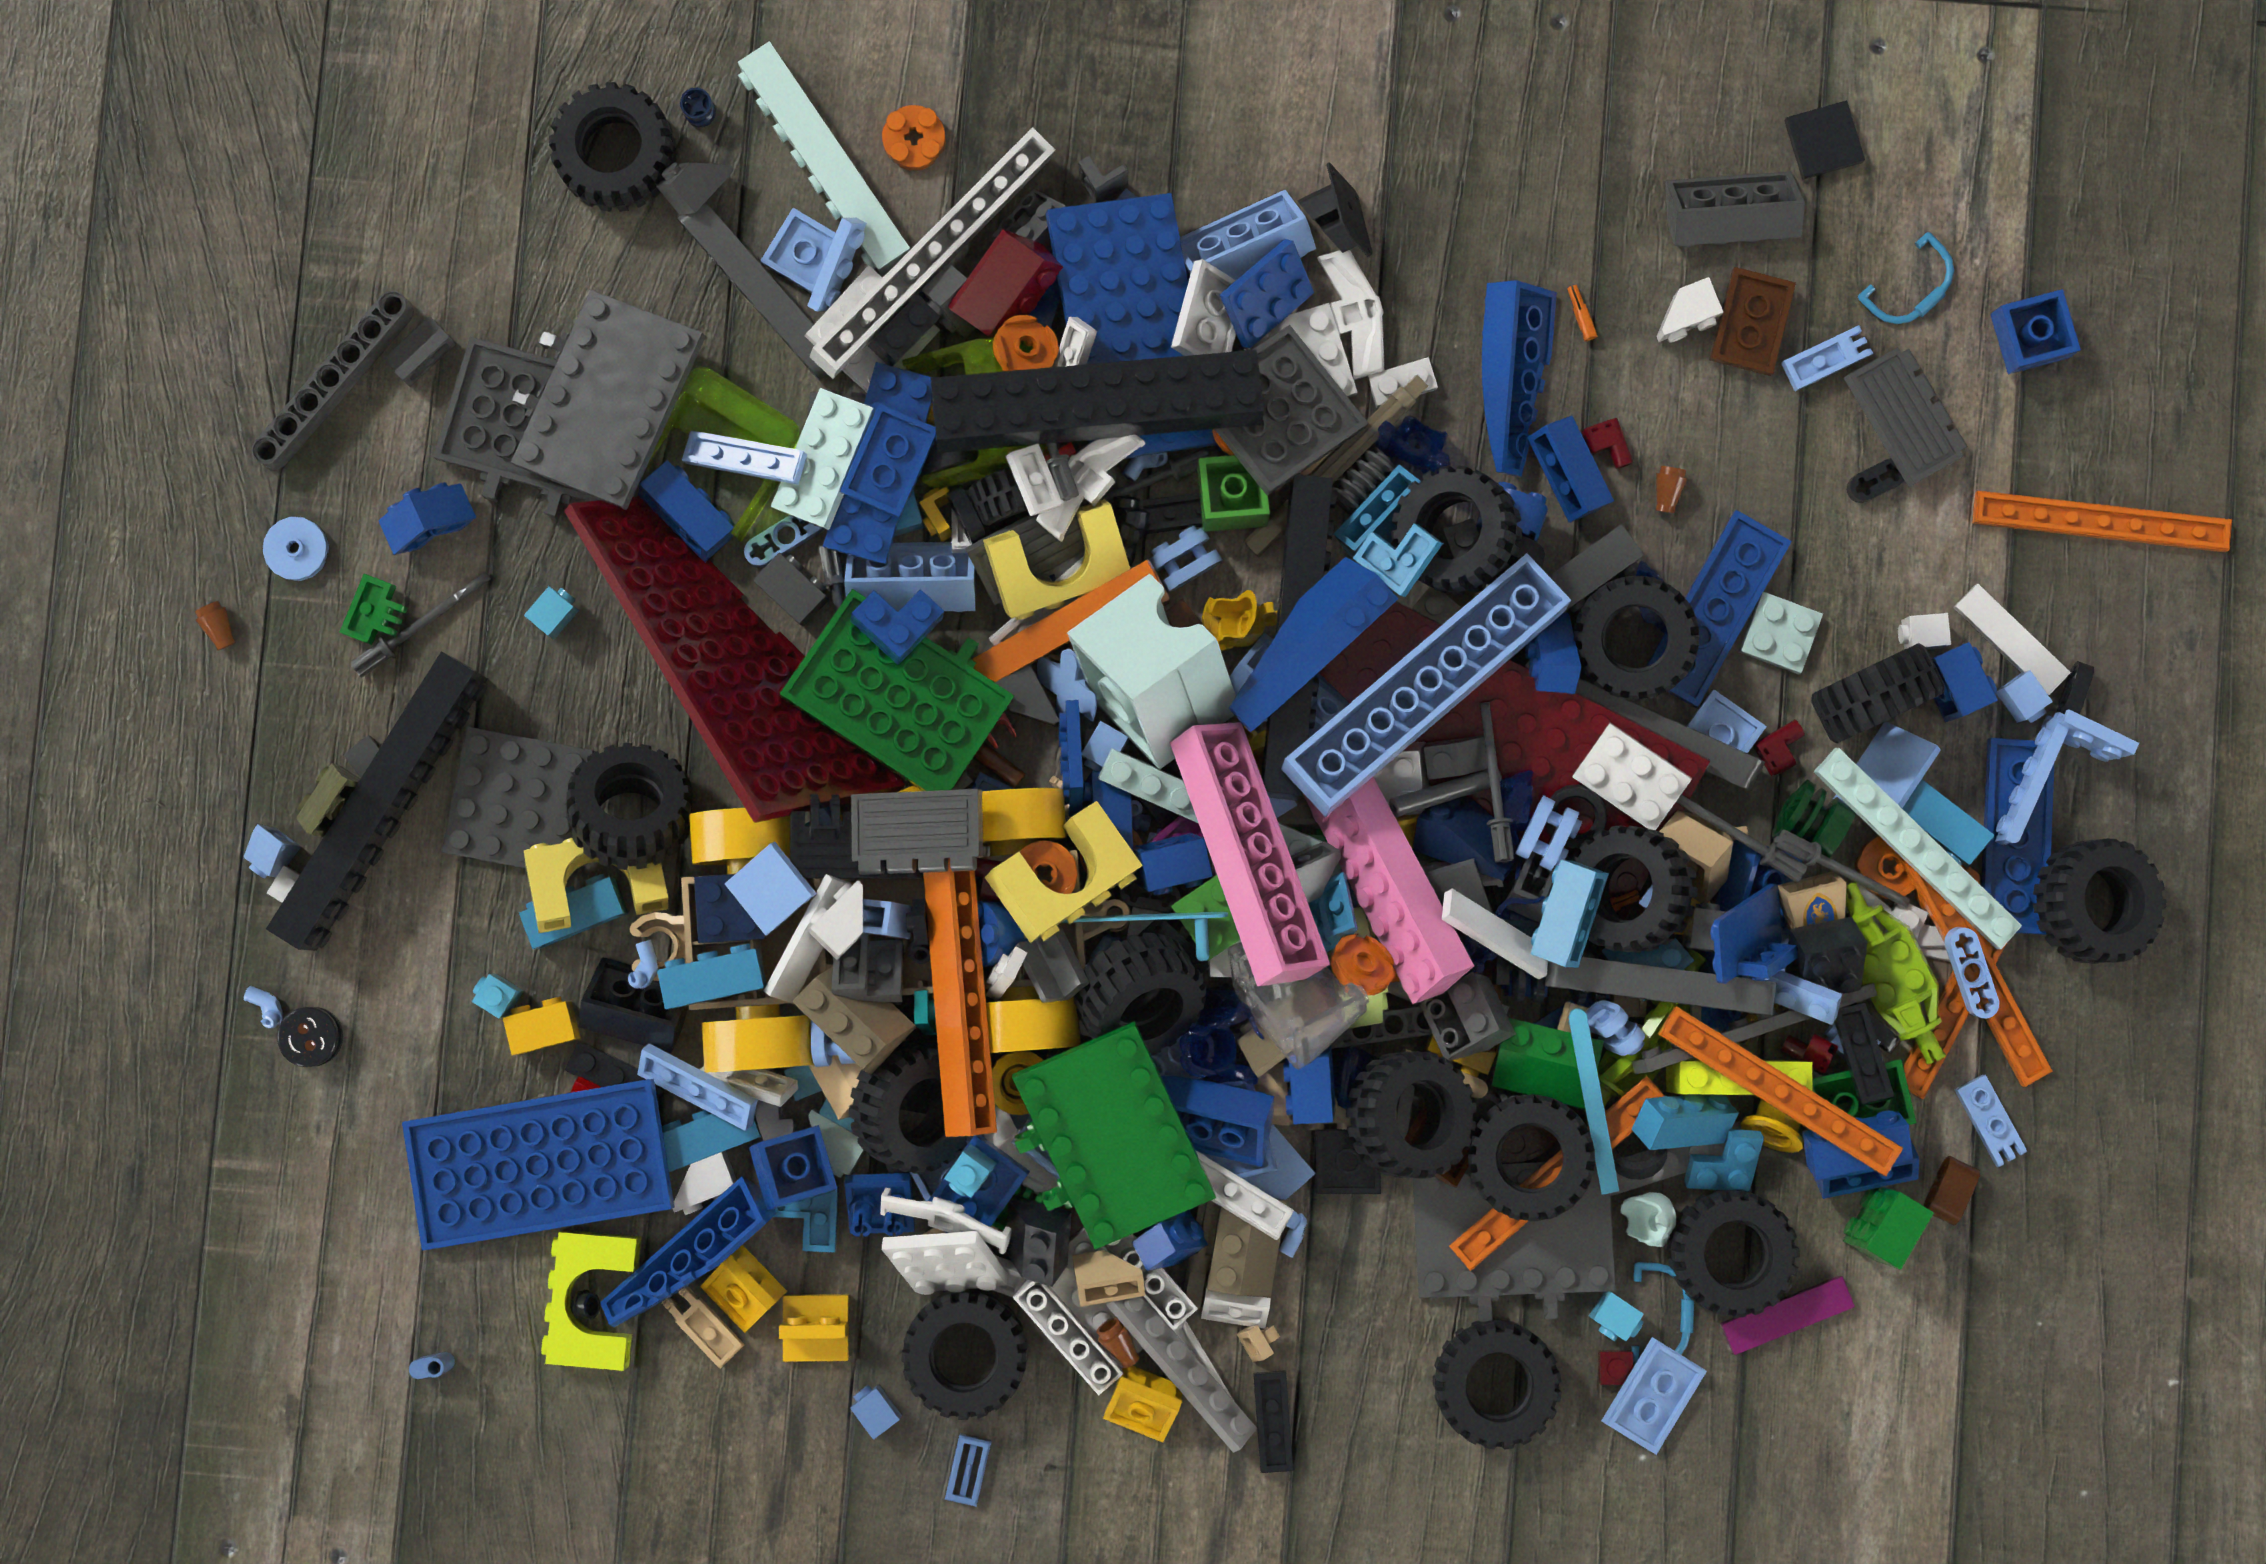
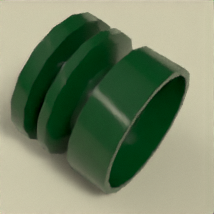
(1809, 819)

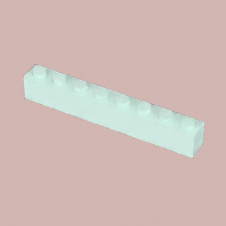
(822, 155)

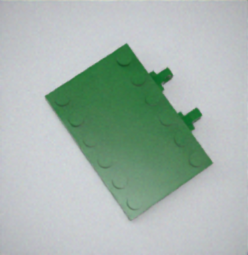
(910, 716)
(1111, 1137)

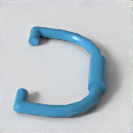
(1929, 301)
(1687, 1306)

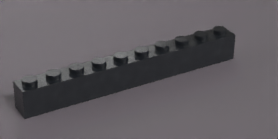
(1302, 568)

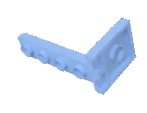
(2062, 728)

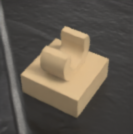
(1257, 1341)

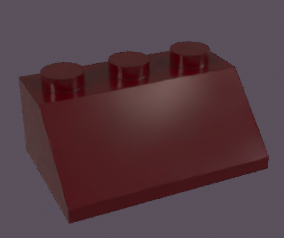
(1005, 282)

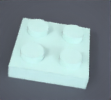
(1781, 633)

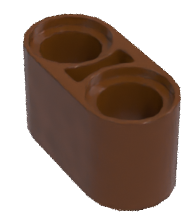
(1952, 1190)

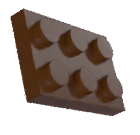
(1752, 321)

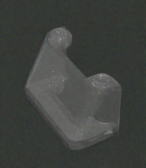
(1299, 1014)

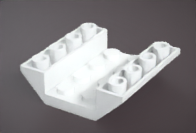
(1075, 1328)

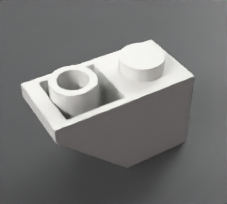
(1690, 308)
(842, 923)
(704, 1181)

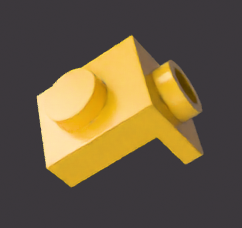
(934, 519)

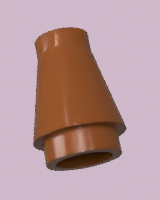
(1669, 487)
(215, 624)
(1118, 1342)

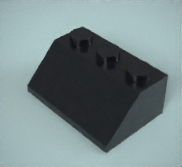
(628, 1012)

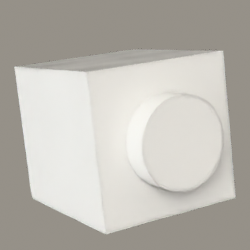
(1928, 630)

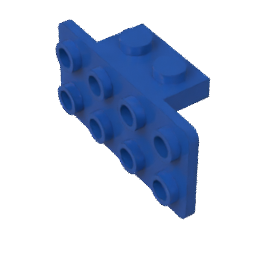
(1750, 939)

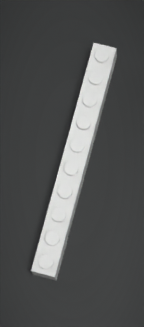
(932, 253)

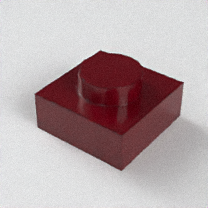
(1614, 1366)

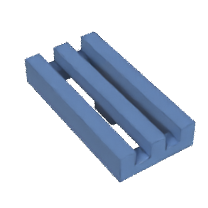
(974, 1442)

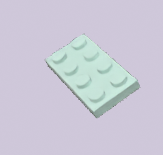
(831, 443)

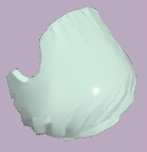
(1649, 1218)

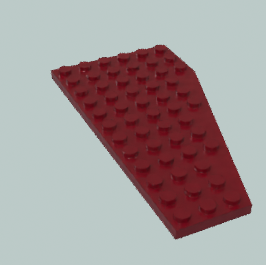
(723, 666)
(1530, 729)

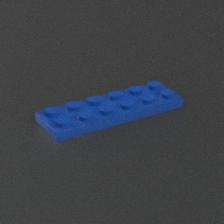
(857, 526)
(1725, 597)
(2013, 868)

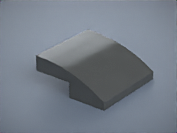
(870, 971)

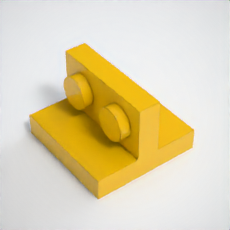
(743, 1288)
(815, 1327)
(1144, 1403)

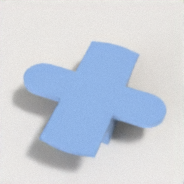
(1068, 683)

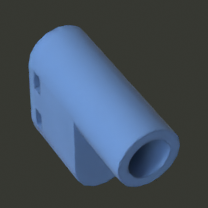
(427, 1367)

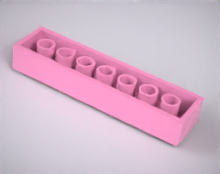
(1249, 853)
(1395, 893)

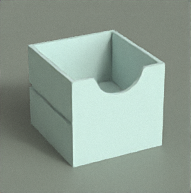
(1151, 674)

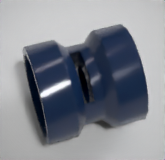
(695, 101)

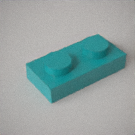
(924, 1012)

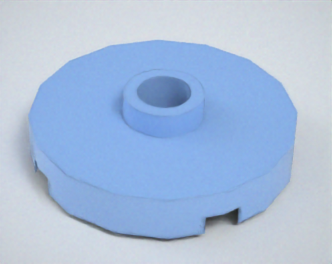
(311, 552)

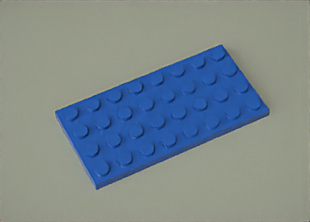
(1128, 284)
(538, 1164)

